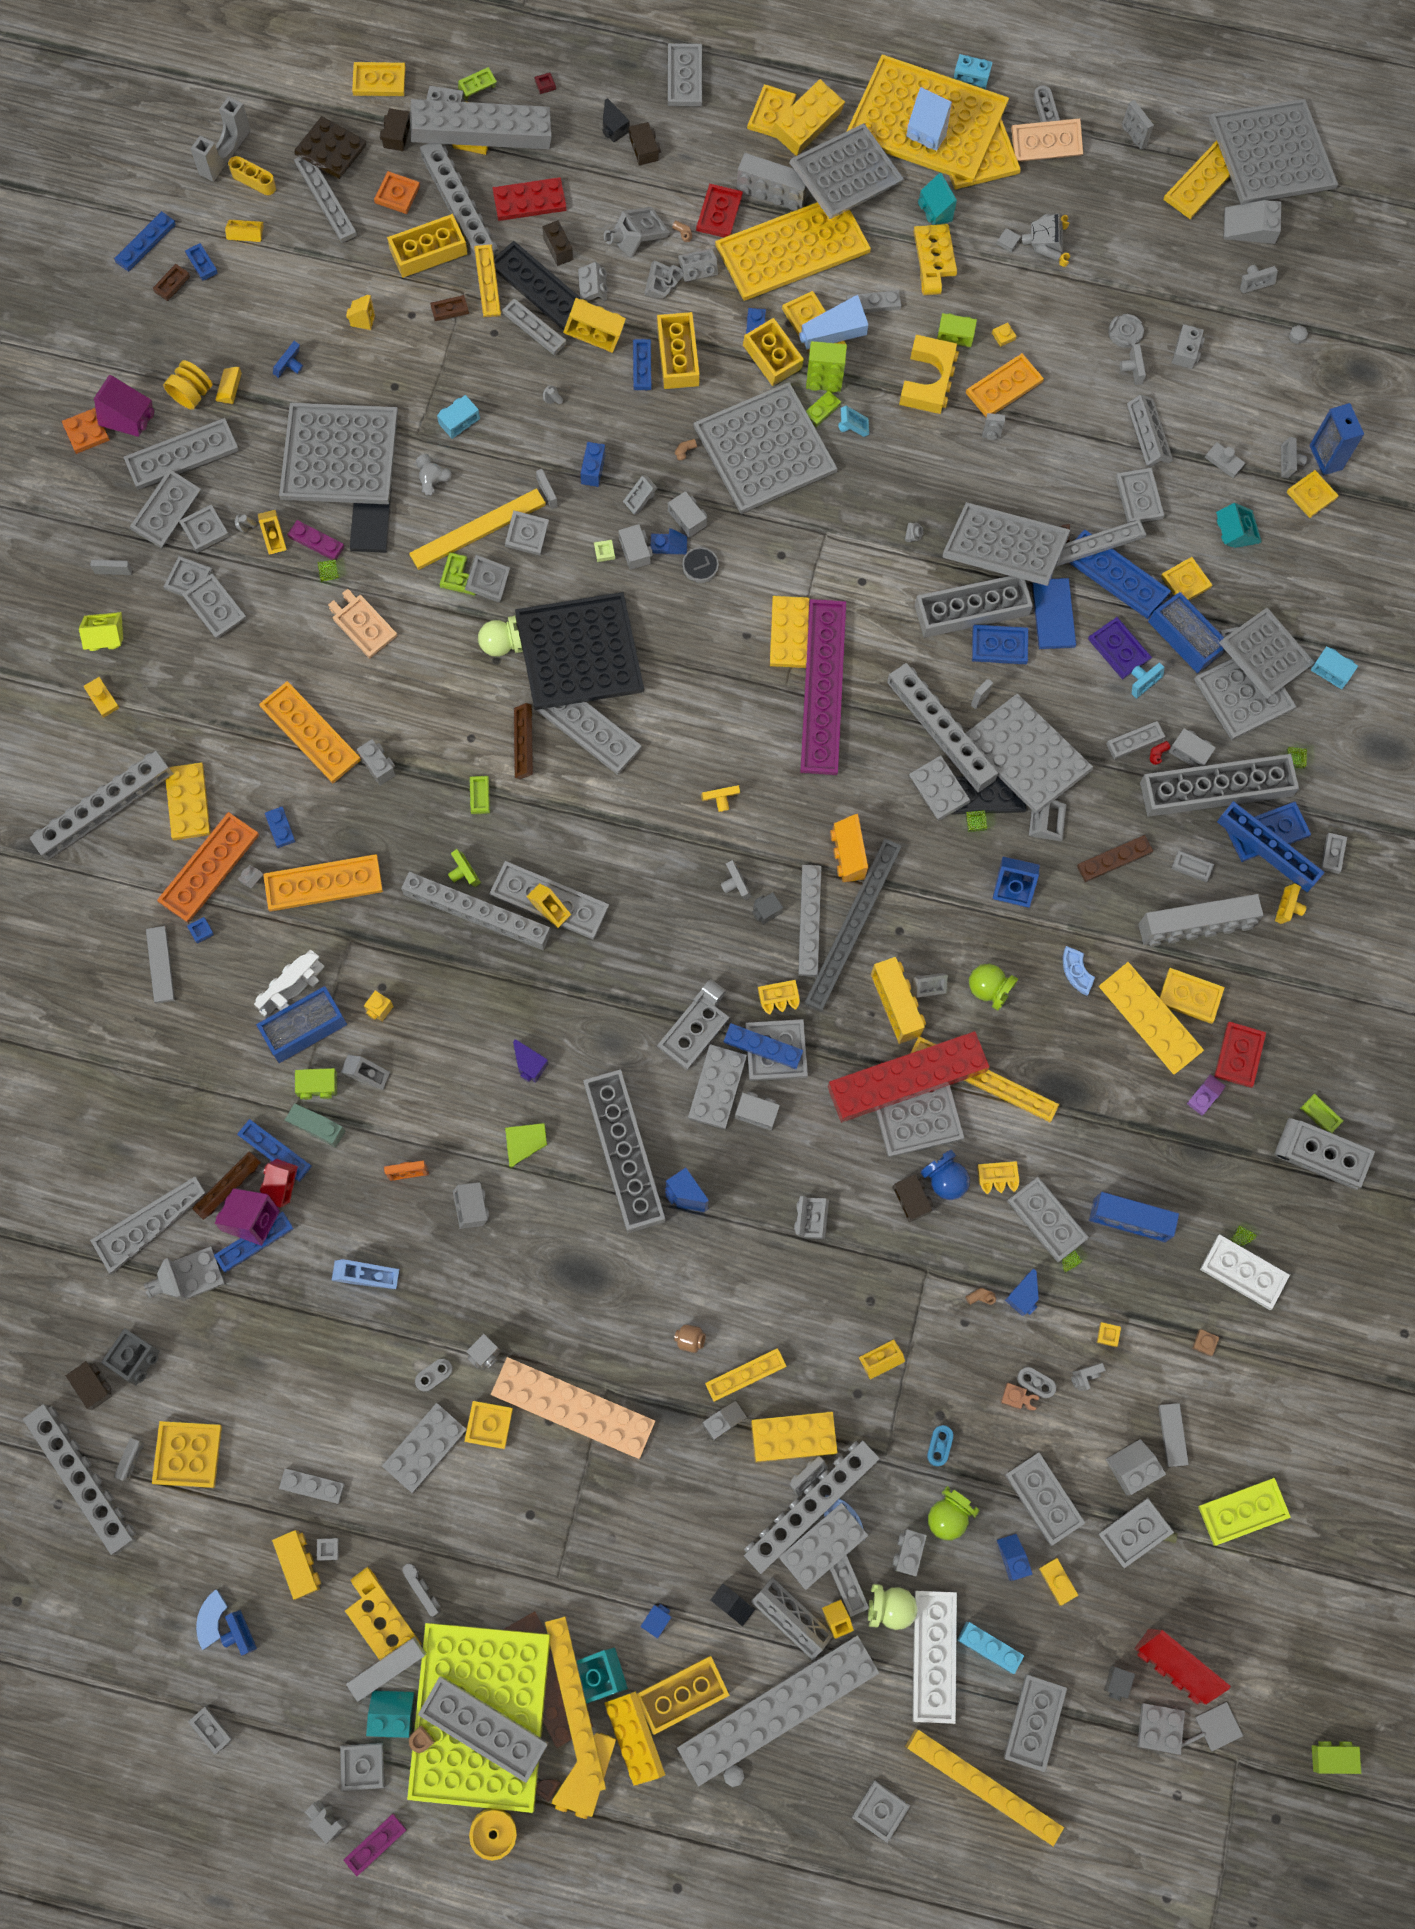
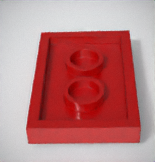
(719, 211)
(1240, 1054)

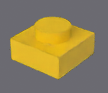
(1004, 334)
(1108, 1334)

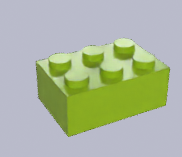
(826, 366)

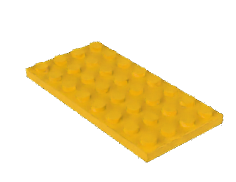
(790, 249)

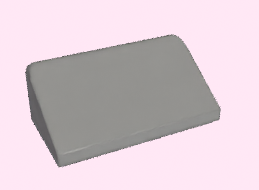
(129, 1459)

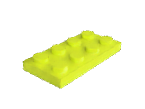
(1244, 1511)

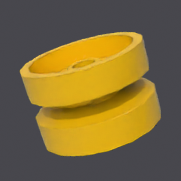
(490, 1820)

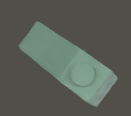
(315, 1125)

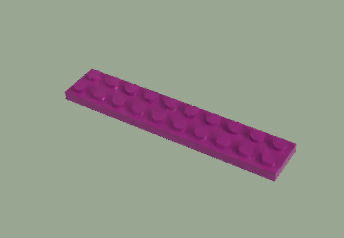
(823, 687)

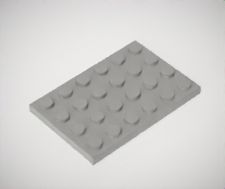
(846, 171)
(1006, 543)
(1028, 753)

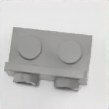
(698, 264)
(1081, 1377)

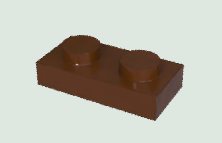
(171, 282)
(449, 308)

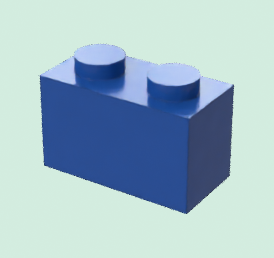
(592, 464)

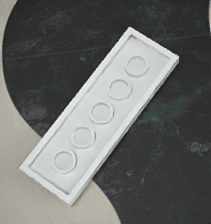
(935, 1657)

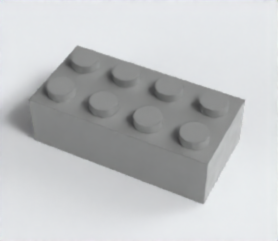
(771, 182)

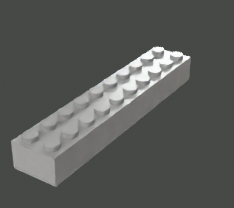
(777, 1710)

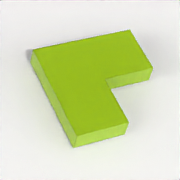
(453, 575)

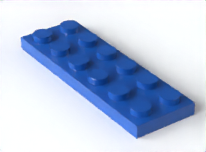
(1123, 580)

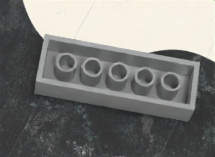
(972, 605)
(1200, 920)

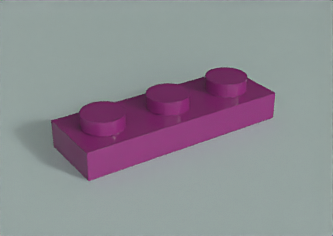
(315, 540)
(375, 1844)

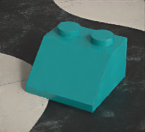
(938, 201)
(1238, 526)
(601, 1675)
(390, 1714)

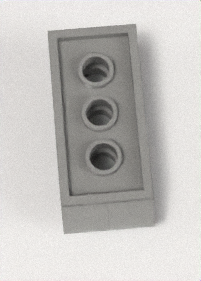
(1293, 1150)

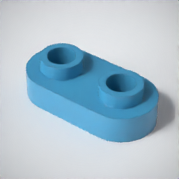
(940, 1446)

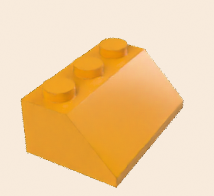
(849, 849)

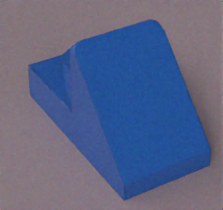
(669, 543)

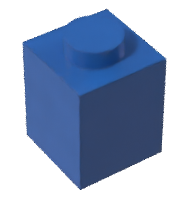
(656, 1620)

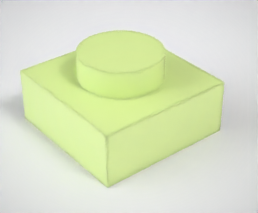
(604, 550)

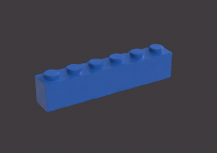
(1270, 847)

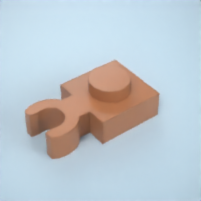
(1015, 1397)

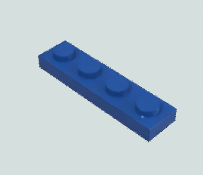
(144, 241)
(763, 1046)
(272, 1147)
(243, 1249)

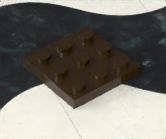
(330, 147)

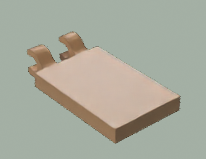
(362, 624)

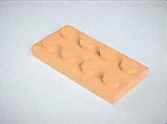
(1047, 140)

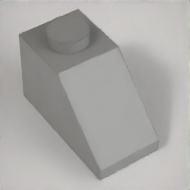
(365, 1071)
(724, 1420)

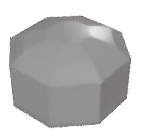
(1298, 334)
(733, 1775)

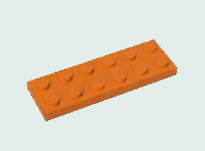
(208, 867)

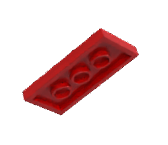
(529, 199)

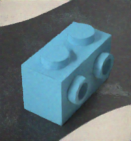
(973, 71)
(458, 416)
(1334, 667)

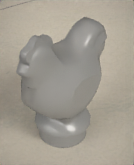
(431, 474)

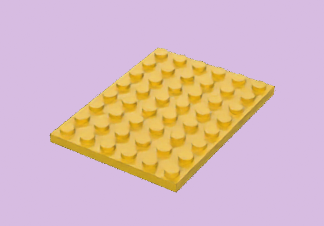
(889, 105)

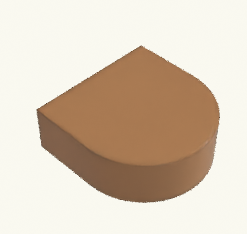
(420, 1740)

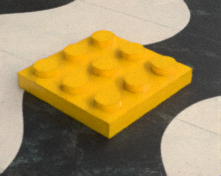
(187, 1454)

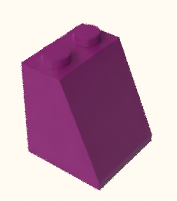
(122, 407)
(247, 1215)

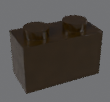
(395, 129)
(644, 144)
(557, 243)
(913, 1198)
(89, 1385)

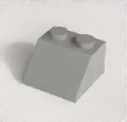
(1135, 1467)

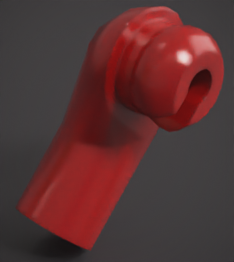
(1156, 752)

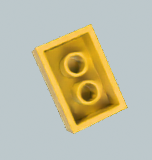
(594, 325)
(773, 352)

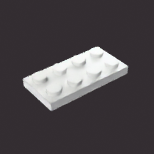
(1244, 1272)

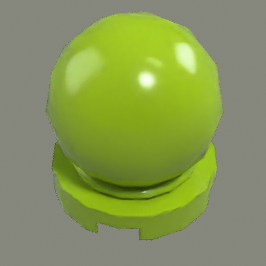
(990, 984)
(950, 1516)

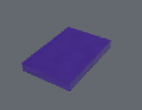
(1119, 647)

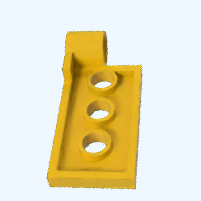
(930, 276)
(371, 1589)

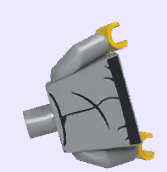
(1047, 237)

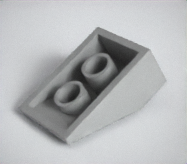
(1253, 222)

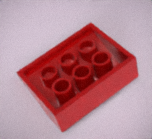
(1180, 1666)

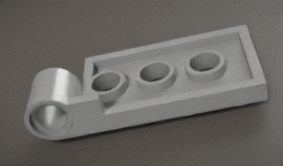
(705, 999)

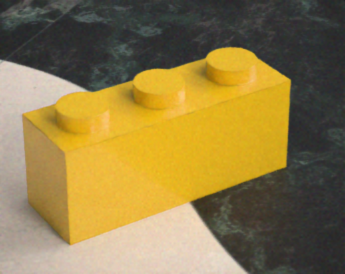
(296, 1564)

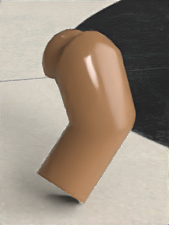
(685, 230)
(683, 447)
(982, 1295)

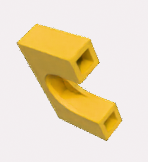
(930, 396)

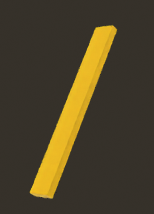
(475, 529)
(1006, 1089)

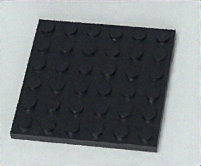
(579, 651)

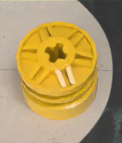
(187, 385)

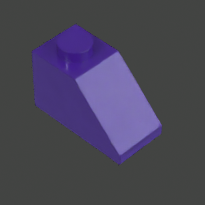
(529, 1062)

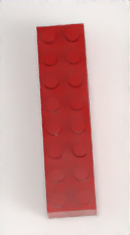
(908, 1076)

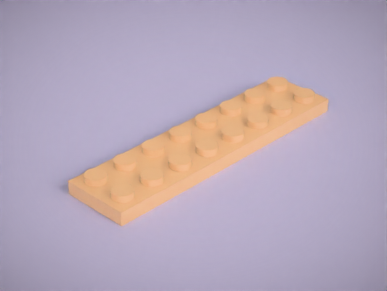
(573, 1408)

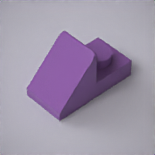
(1206, 1094)

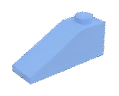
(364, 1274)

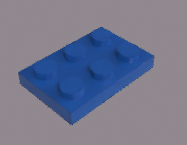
(999, 644)

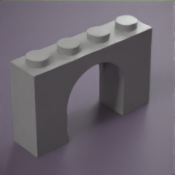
(212, 158)

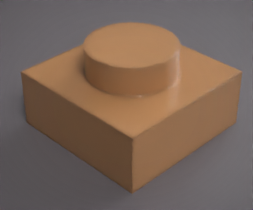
(1205, 1342)

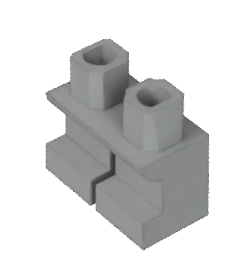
(324, 1823)

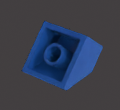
(1016, 881)

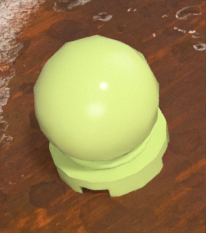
(499, 638)
(893, 1608)

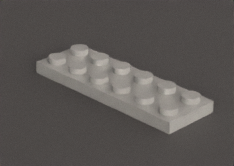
(181, 453)
(594, 734)
(516, 883)
(483, 1729)

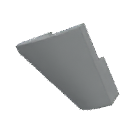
(662, 279)

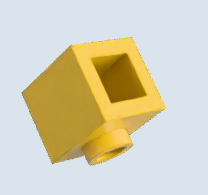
(378, 1006)
(835, 1615)

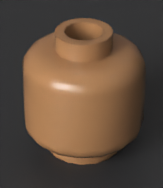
(690, 1338)

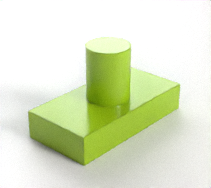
(463, 869)

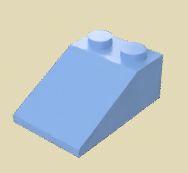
(929, 119)

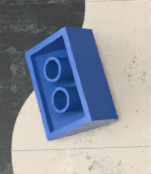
(685, 1192)

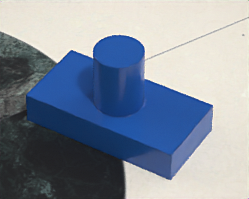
(288, 360)
(239, 1633)

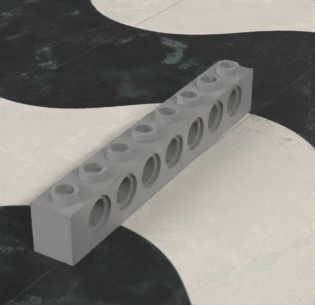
(456, 199)
(954, 750)
(97, 815)
(476, 911)
(36, 1422)
(867, 1460)

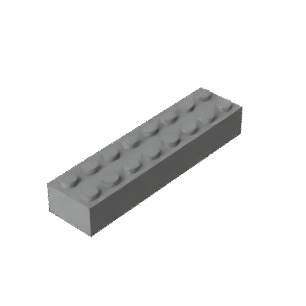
(480, 124)
(1219, 785)
(624, 1151)

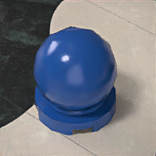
(947, 1177)

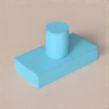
(853, 420)
(1146, 679)

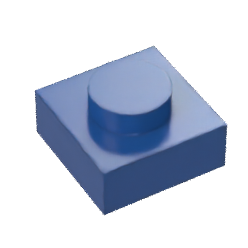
(200, 930)

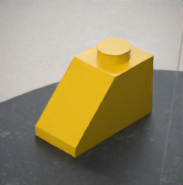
(361, 313)
(272, 532)
(548, 905)

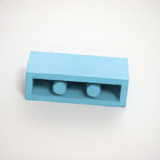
(990, 1647)

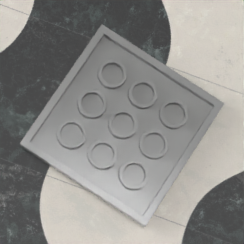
(1266, 652)
(1238, 700)
(920, 1123)

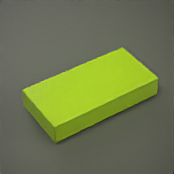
(479, 795)
(1321, 1114)

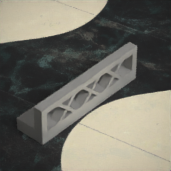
(1149, 430)
(789, 1621)

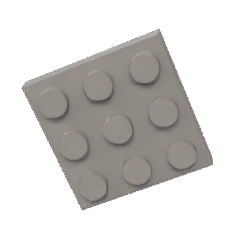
(788, 1032)

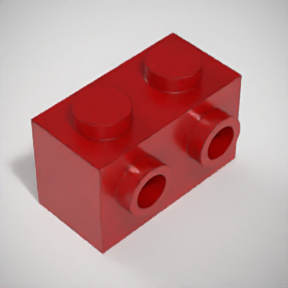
(279, 1181)

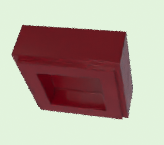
(545, 83)

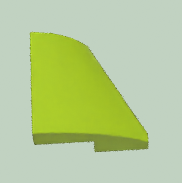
(524, 1141)

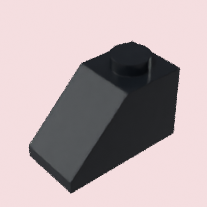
(614, 122)
(732, 1604)

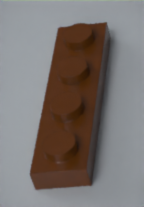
(523, 741)
(1114, 858)
(224, 1187)

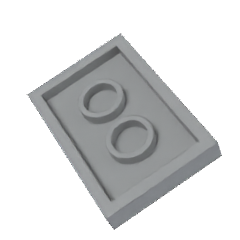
(1139, 495)
(214, 606)
(939, 788)
(1136, 1532)

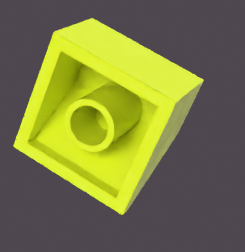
(101, 631)

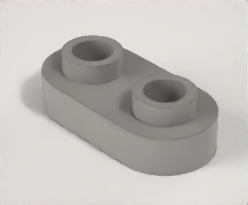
(434, 1376)
(1036, 1381)

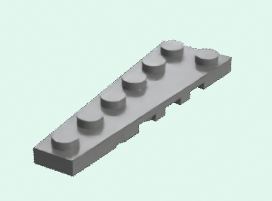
(136, 1231)

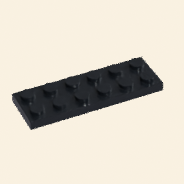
(535, 283)

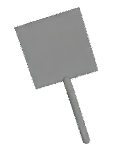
(1217, 1727)

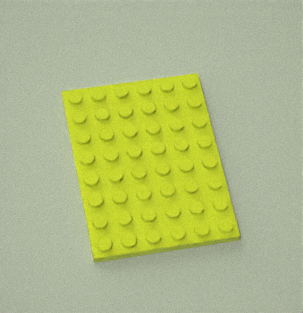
(506, 1673)

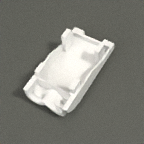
(290, 984)

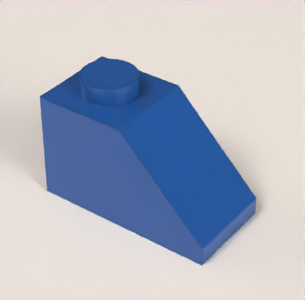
(1025, 1294)
(1014, 1557)

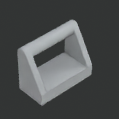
(1039, 822)

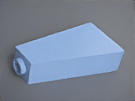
(836, 324)

